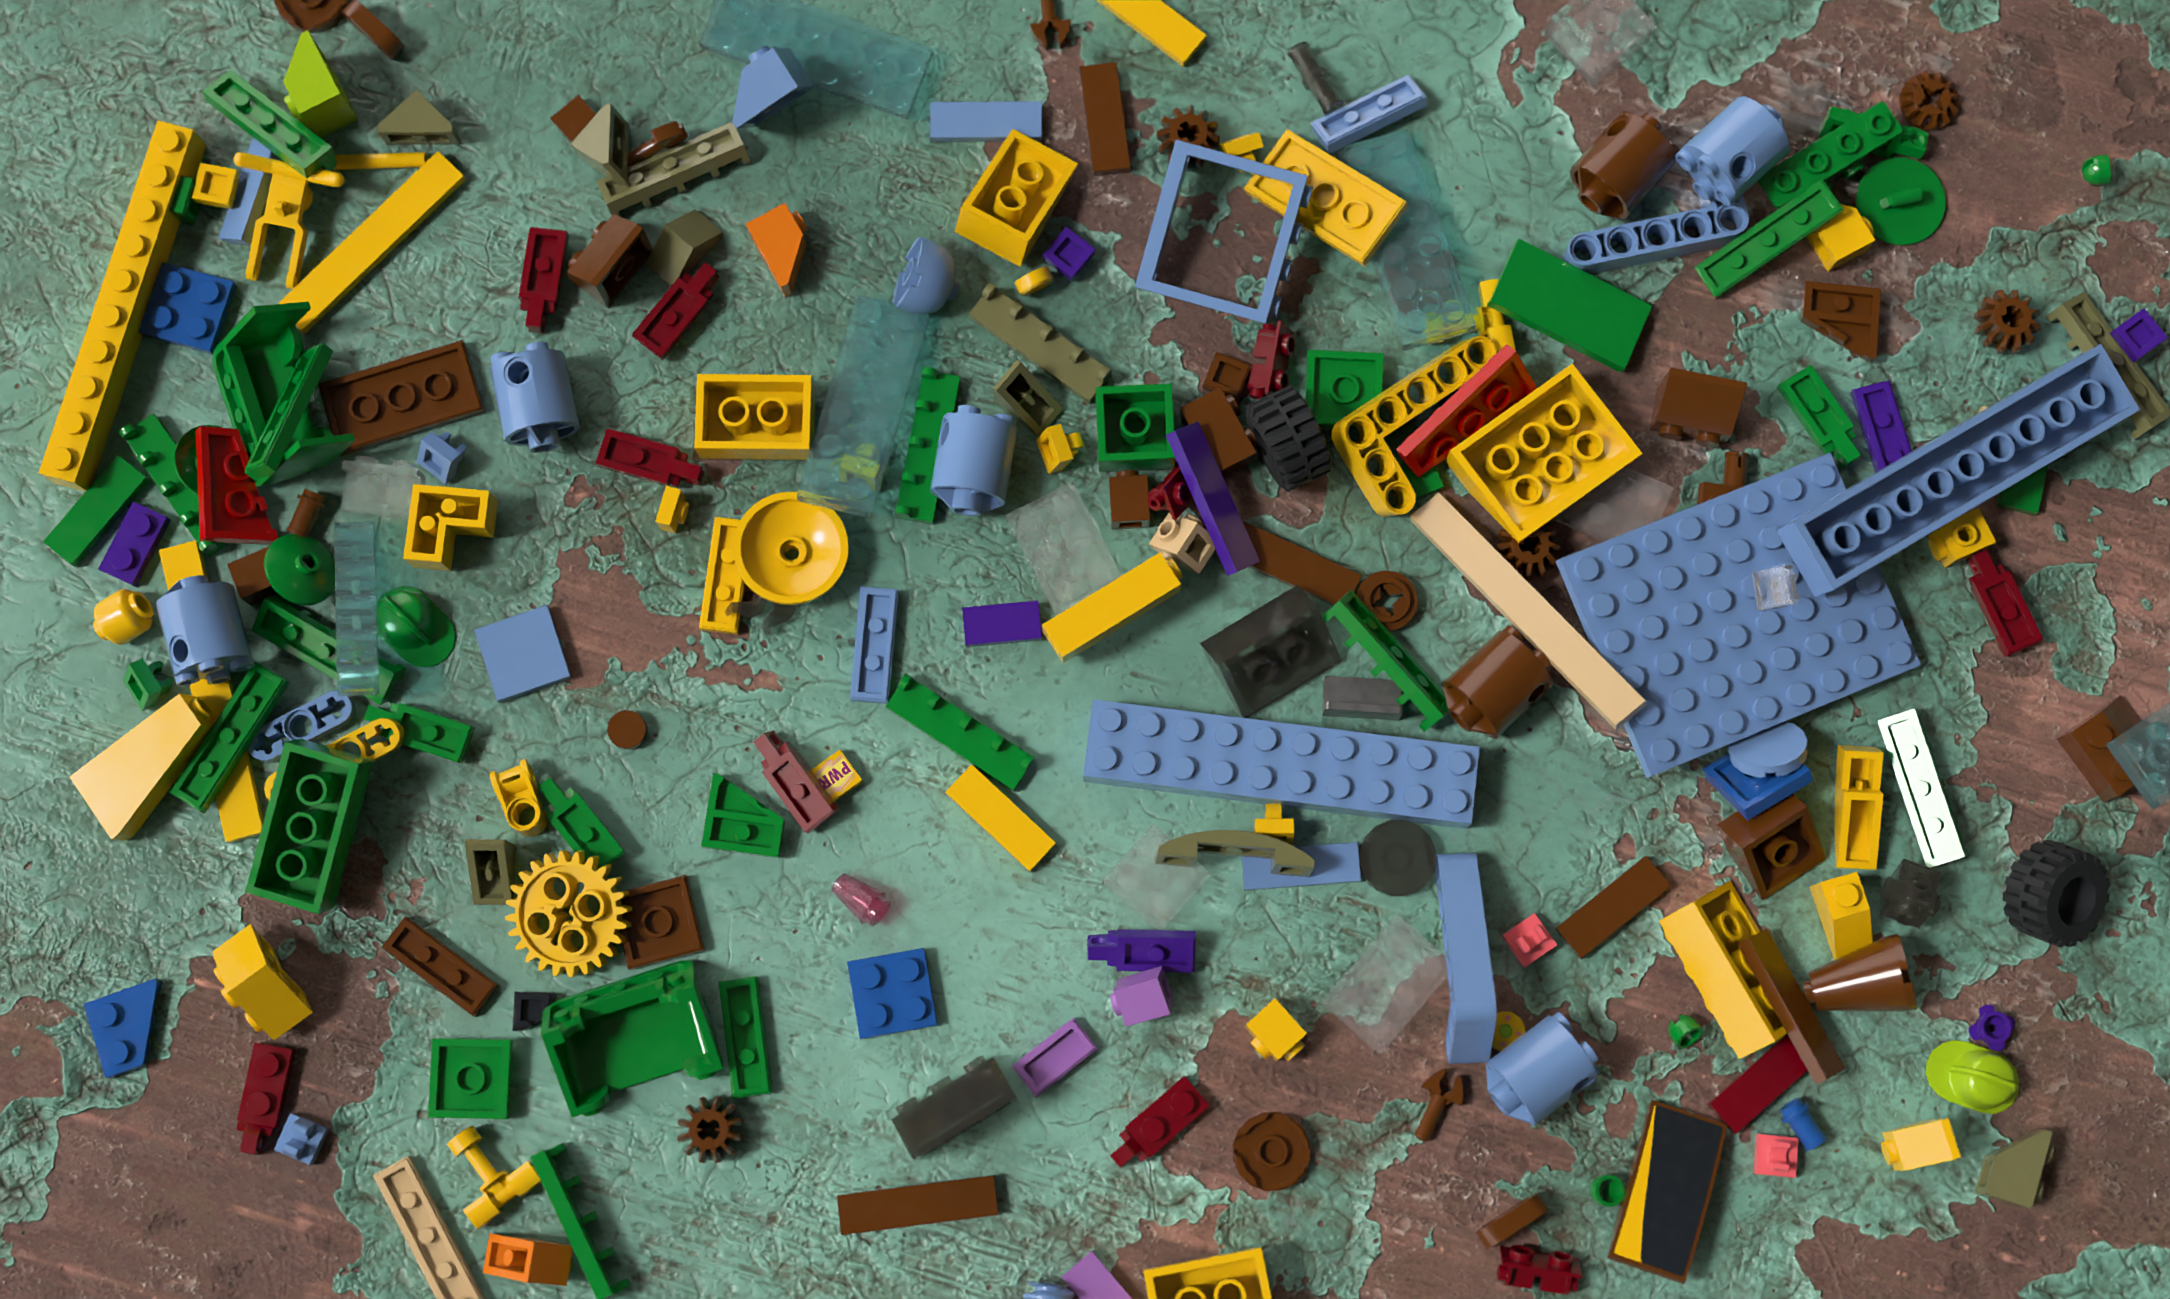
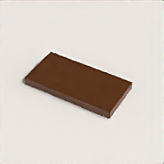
(403, 397)

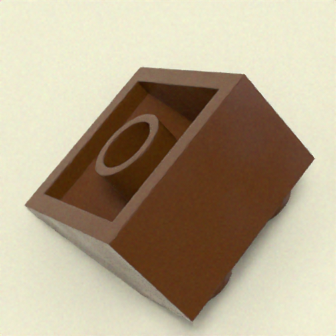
(610, 259)
(1697, 407)
(2088, 750)
(1773, 845)

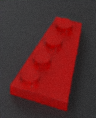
(1478, 401)

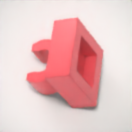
(1529, 940)
(1775, 1155)

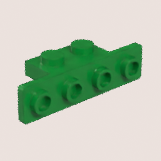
(1831, 156)

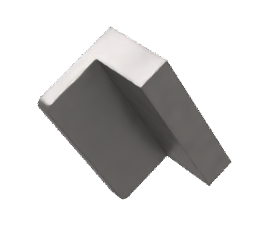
(1361, 698)

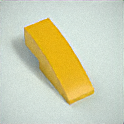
(1857, 806)

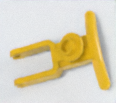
(286, 202)

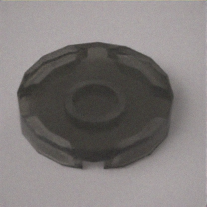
(1397, 858)

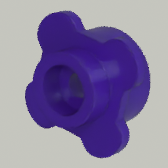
(2002, 1023)

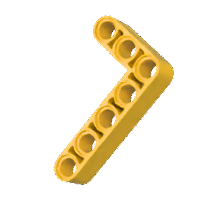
(1401, 410)

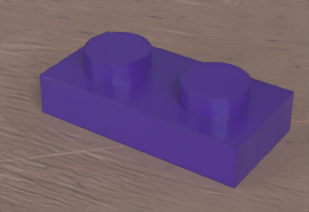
(134, 544)

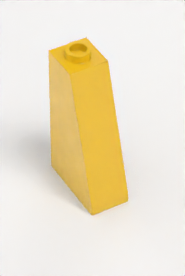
(142, 765)

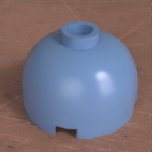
(927, 278)

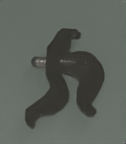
(755, 608)

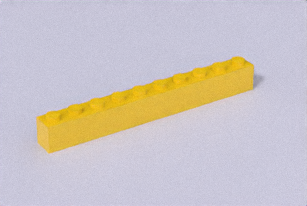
(119, 310)

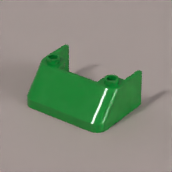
(252, 373)

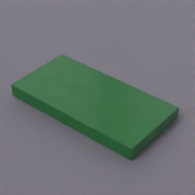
(1569, 305)

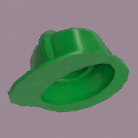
(414, 627)

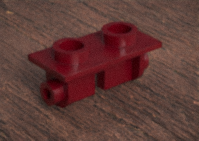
(1275, 346)
(1171, 495)
(1557, 1269)

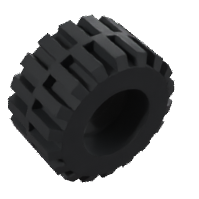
(1289, 438)
(2056, 893)

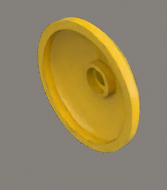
(786, 524)

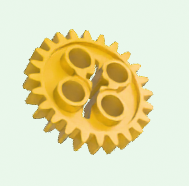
(539, 897)

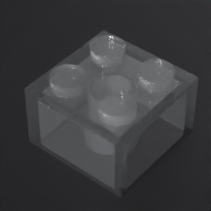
(1599, 34)

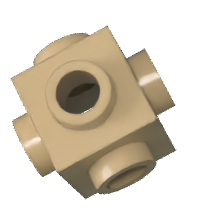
(1184, 542)

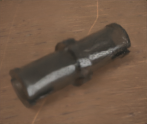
(1315, 77)

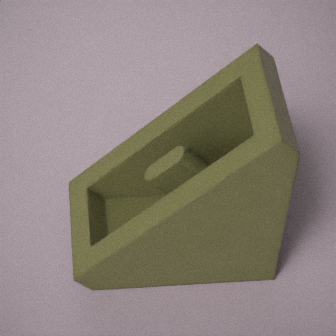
(417, 124)
(605, 144)
(682, 246)
(1026, 399)
(491, 870)

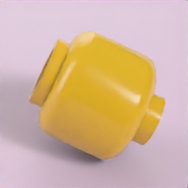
(122, 616)

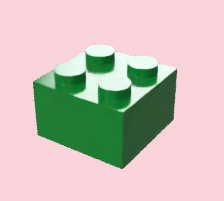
(1134, 427)

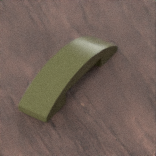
(1284, 857)

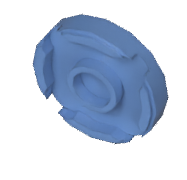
(1770, 751)

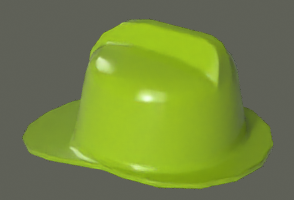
(1972, 1076)

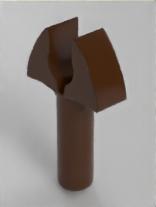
(1050, 18)
(664, 137)
(1437, 1103)

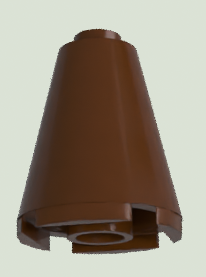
(1864, 980)

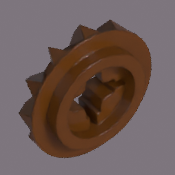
(1929, 116)
(1394, 585)

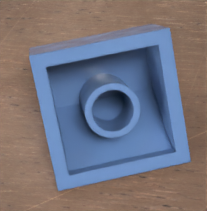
(768, 85)

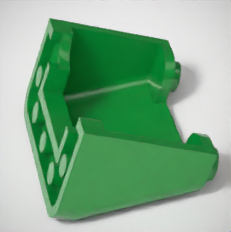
(629, 1035)

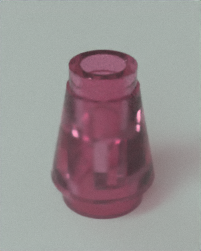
(861, 899)

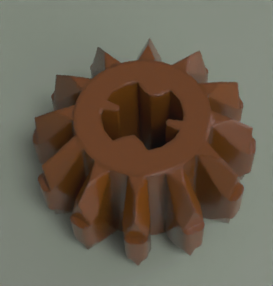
(1191, 125)
(2013, 309)
(1529, 561)
(710, 1143)

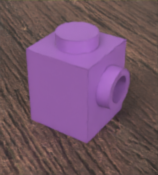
(1142, 996)

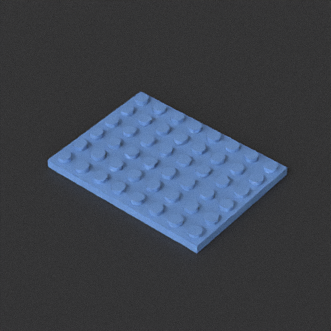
(1685, 631)

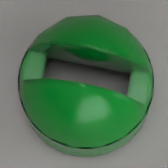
(2097, 170)
(1685, 1031)
(1613, 1190)

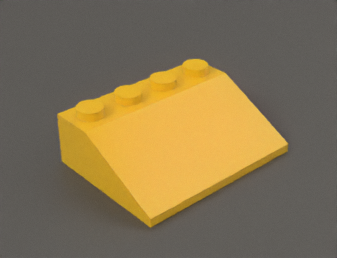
(1543, 454)

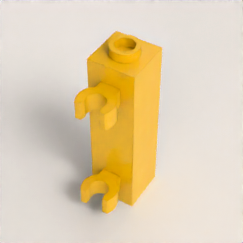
(1113, 606)

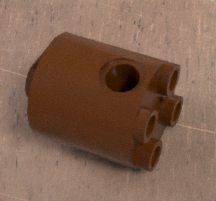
(1623, 165)
(1497, 684)

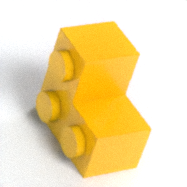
(438, 516)
(259, 984)

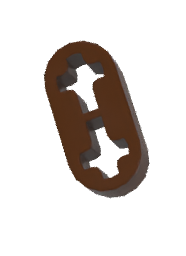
(373, 29)
(1512, 1220)

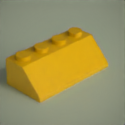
(1707, 942)

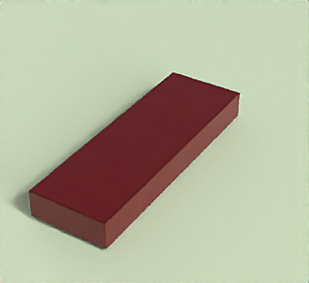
(1758, 1085)

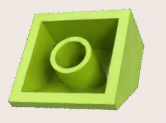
(315, 90)

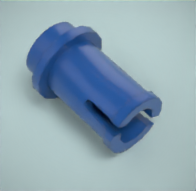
(1802, 1123)

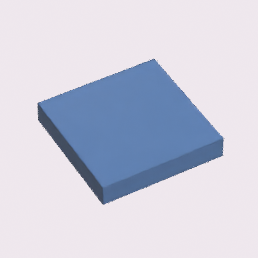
(523, 653)

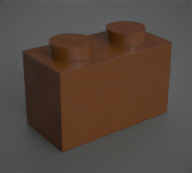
(1227, 439)

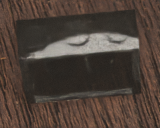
(1271, 651)
(953, 1107)

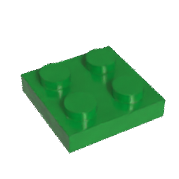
(1341, 383)
(470, 1078)

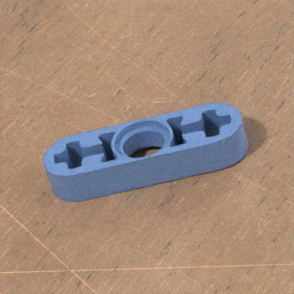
(286, 721)

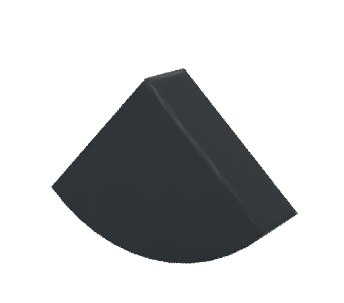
(530, 1008)

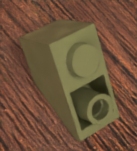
(2015, 1170)

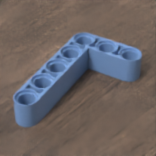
(1668, 227)
(1467, 959)

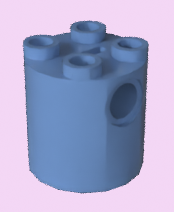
(1734, 150)
(534, 397)
(974, 460)
(203, 631)
(1540, 1071)

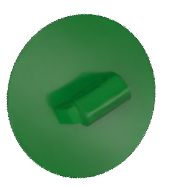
(1901, 200)

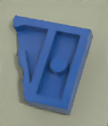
(123, 1026)

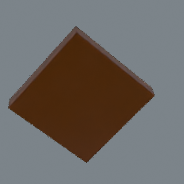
(662, 923)

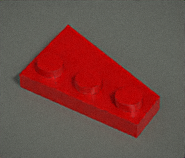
(226, 495)

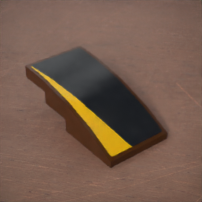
(1667, 1192)

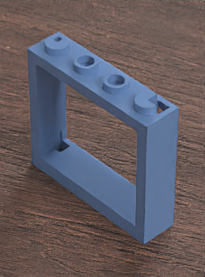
(1164, 214)

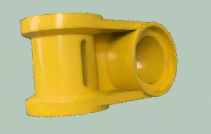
(517, 791)

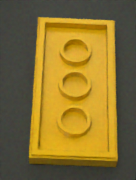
(1344, 204)

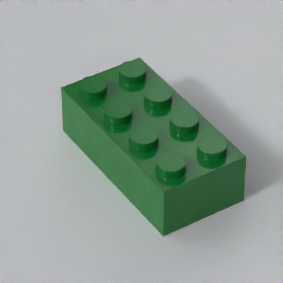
(309, 826)

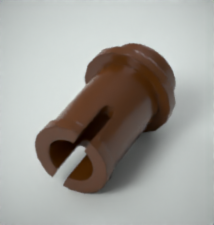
(306, 513)

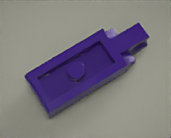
(1145, 949)

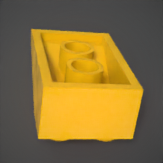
(1015, 197)

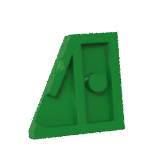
(740, 822)

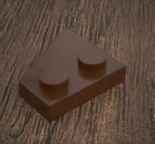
(1843, 315)

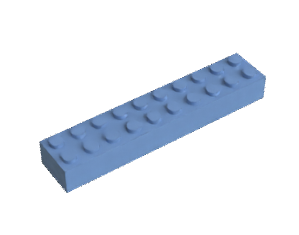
(1957, 471)
(1281, 764)

